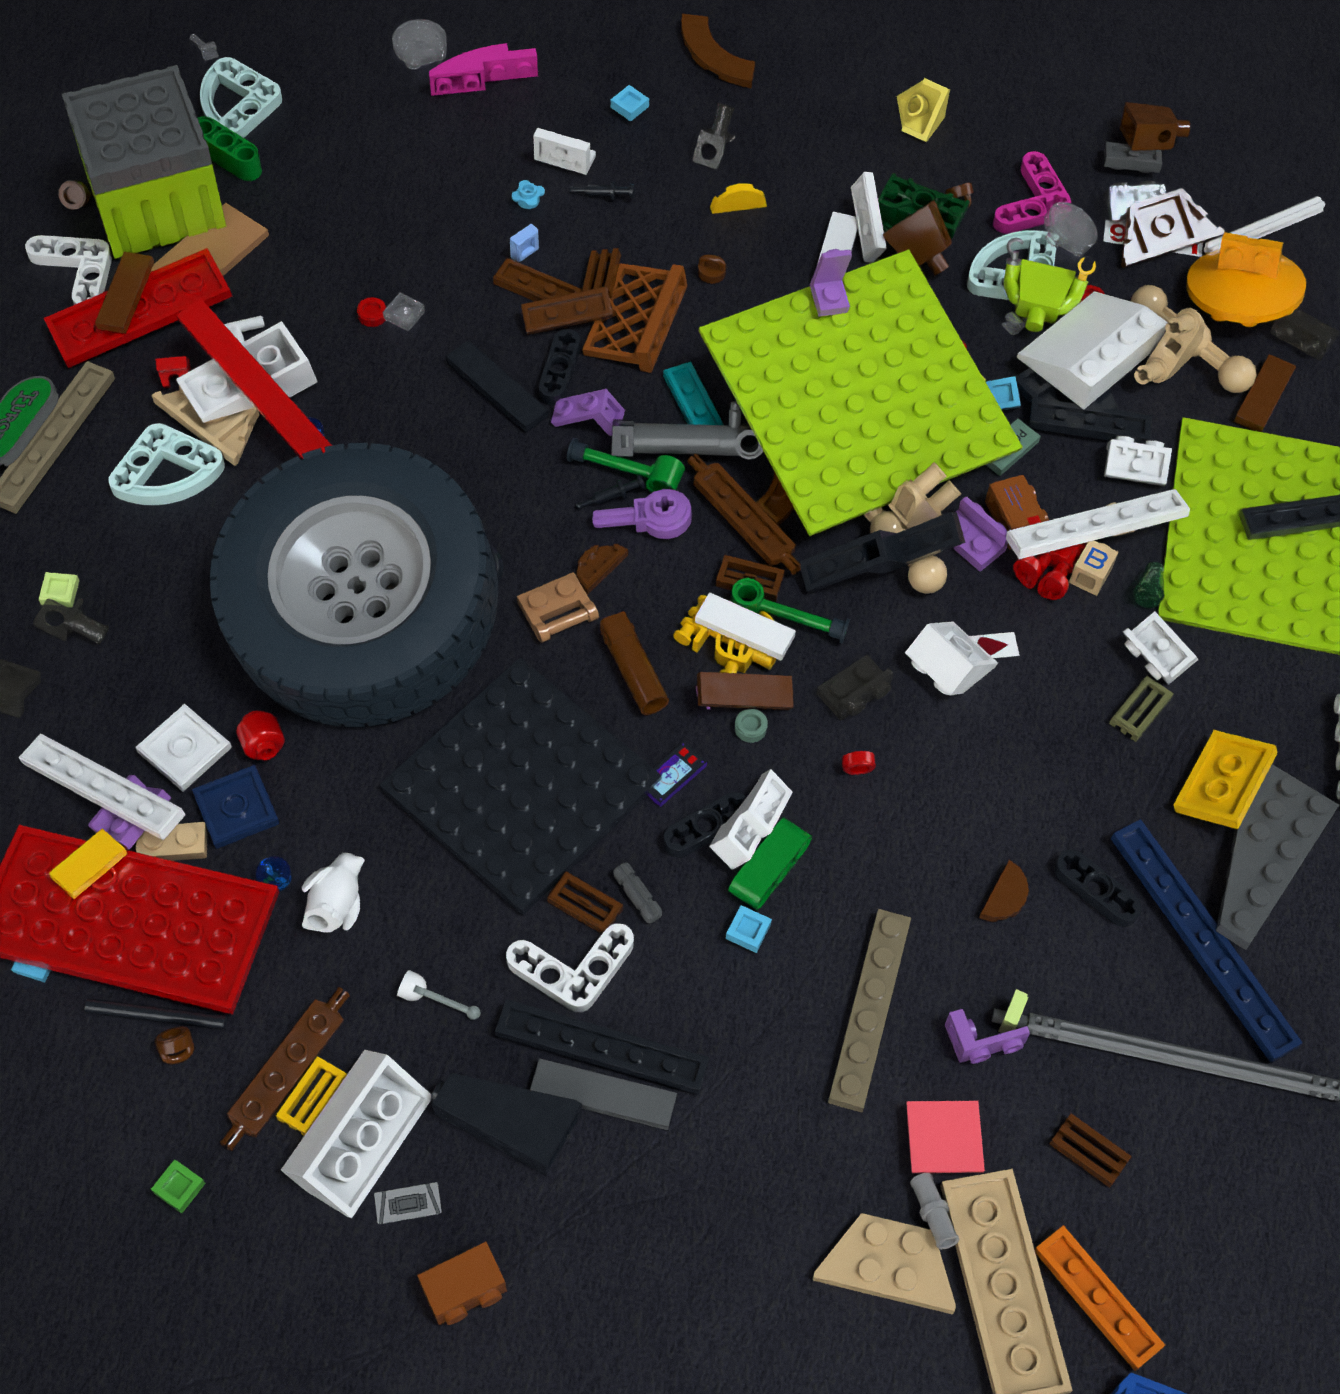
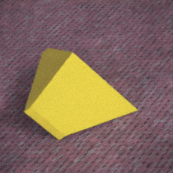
(922, 108)

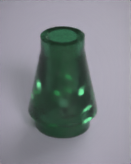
(1150, 588)

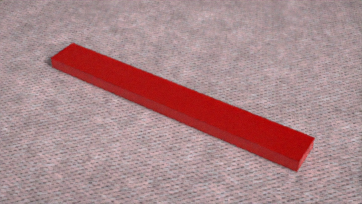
(251, 379)

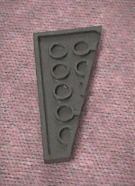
(1269, 851)

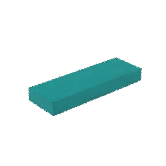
(691, 395)

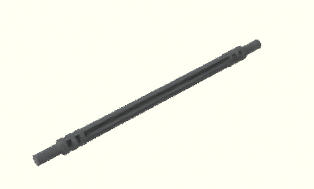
(1177, 1055)

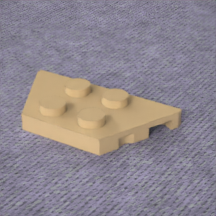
(225, 433)
(890, 1263)

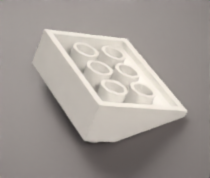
(1094, 346)

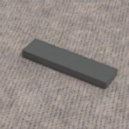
(606, 1093)

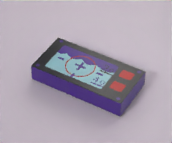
(676, 771)

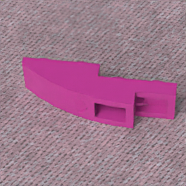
(474, 68)

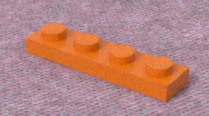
(1099, 1298)

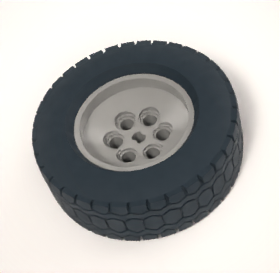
(349, 511)

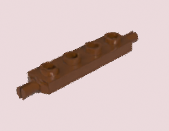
(744, 514)
(284, 1068)

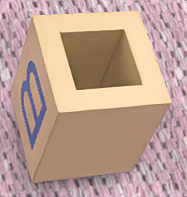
(1093, 567)

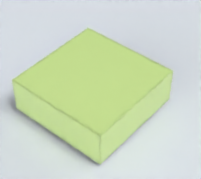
(59, 588)
(1014, 1011)

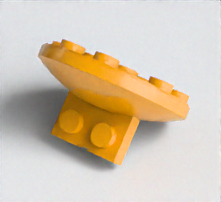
(1246, 281)

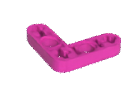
(1041, 202)

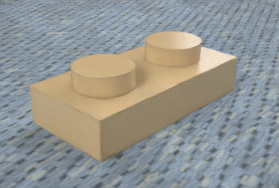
(182, 843)

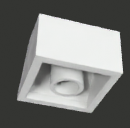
(949, 657)

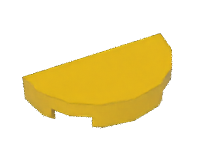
(738, 198)

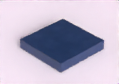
(235, 806)

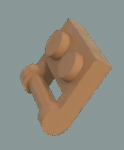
(554, 600)

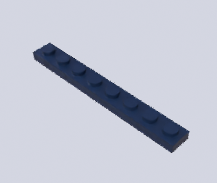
(1209, 947)

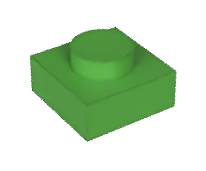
(178, 1186)

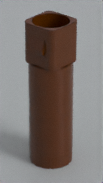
(633, 663)

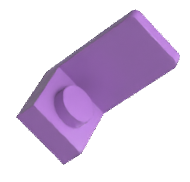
(827, 283)
(586, 406)
(963, 1037)

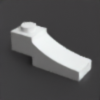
(752, 820)

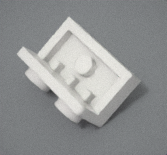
(1160, 647)

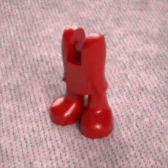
(1054, 583)

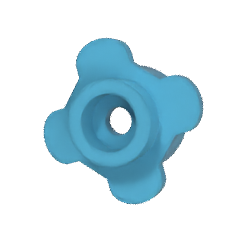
(528, 194)

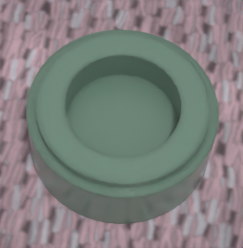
(751, 725)

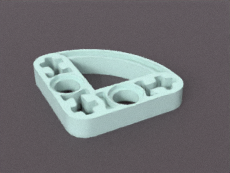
(253, 95)
(998, 247)
(165, 449)

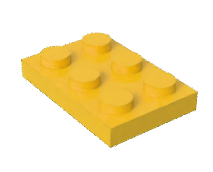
(1225, 779)

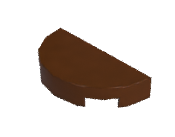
(598, 564)
(1007, 896)

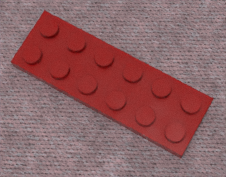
(163, 297)

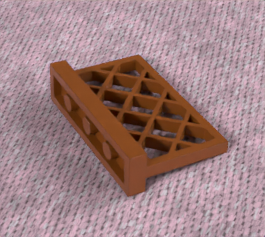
(657, 325)

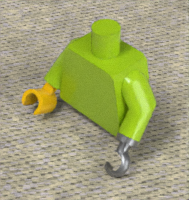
(1042, 290)

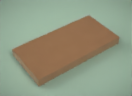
(225, 244)

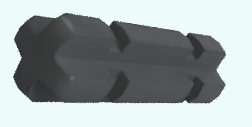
(637, 893)

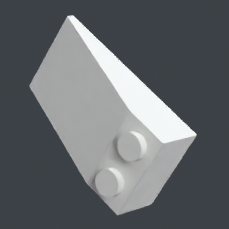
(275, 349)

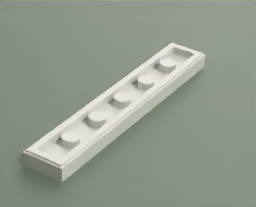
(1097, 523)
(102, 786)

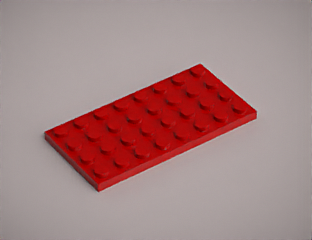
(137, 926)

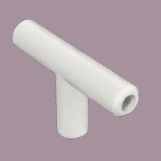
(245, 325)

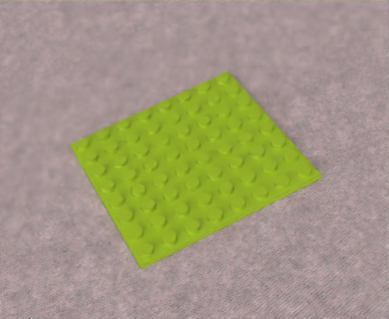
(859, 394)
(1261, 587)

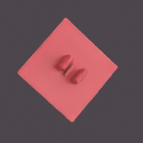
(945, 1137)

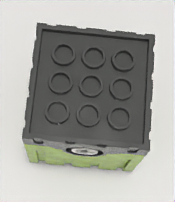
(145, 160)

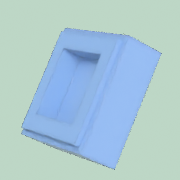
(524, 243)

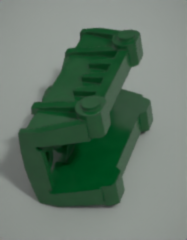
(911, 197)

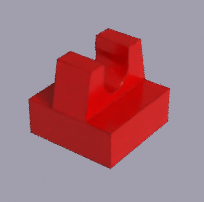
(172, 366)

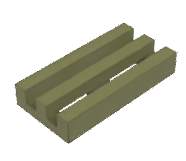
(1127, 726)

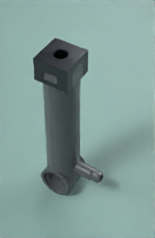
(684, 438)

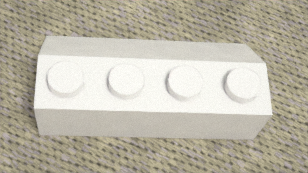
(357, 1132)

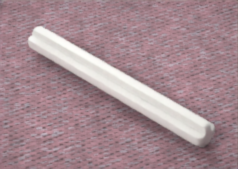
(1273, 222)

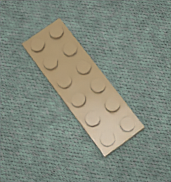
(1005, 1286)

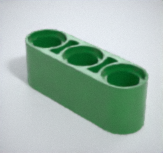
(231, 150)
(770, 863)

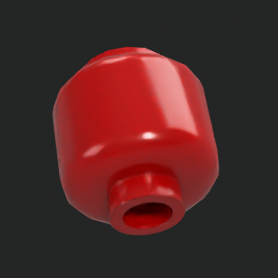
(260, 735)

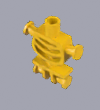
(731, 662)

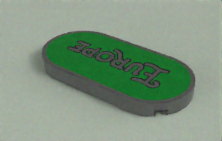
(23, 413)

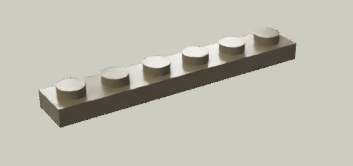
(53, 436)
(869, 1011)

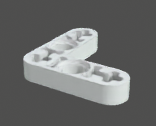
(51, 255)
(570, 979)

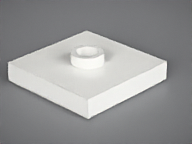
(183, 747)

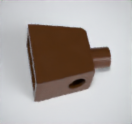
(1151, 127)
(923, 235)

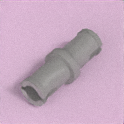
(934, 1211)

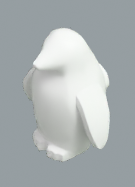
(333, 895)

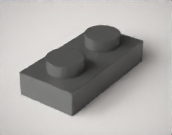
(1120, 157)

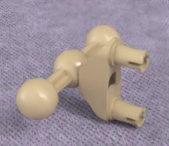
(1187, 338)
(912, 508)

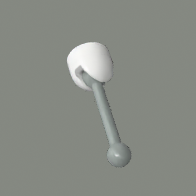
(414, 987)

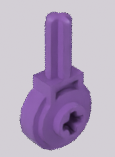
(661, 514)

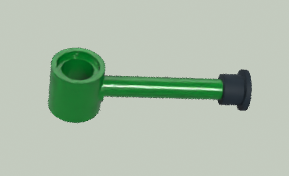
(663, 474)
(754, 591)

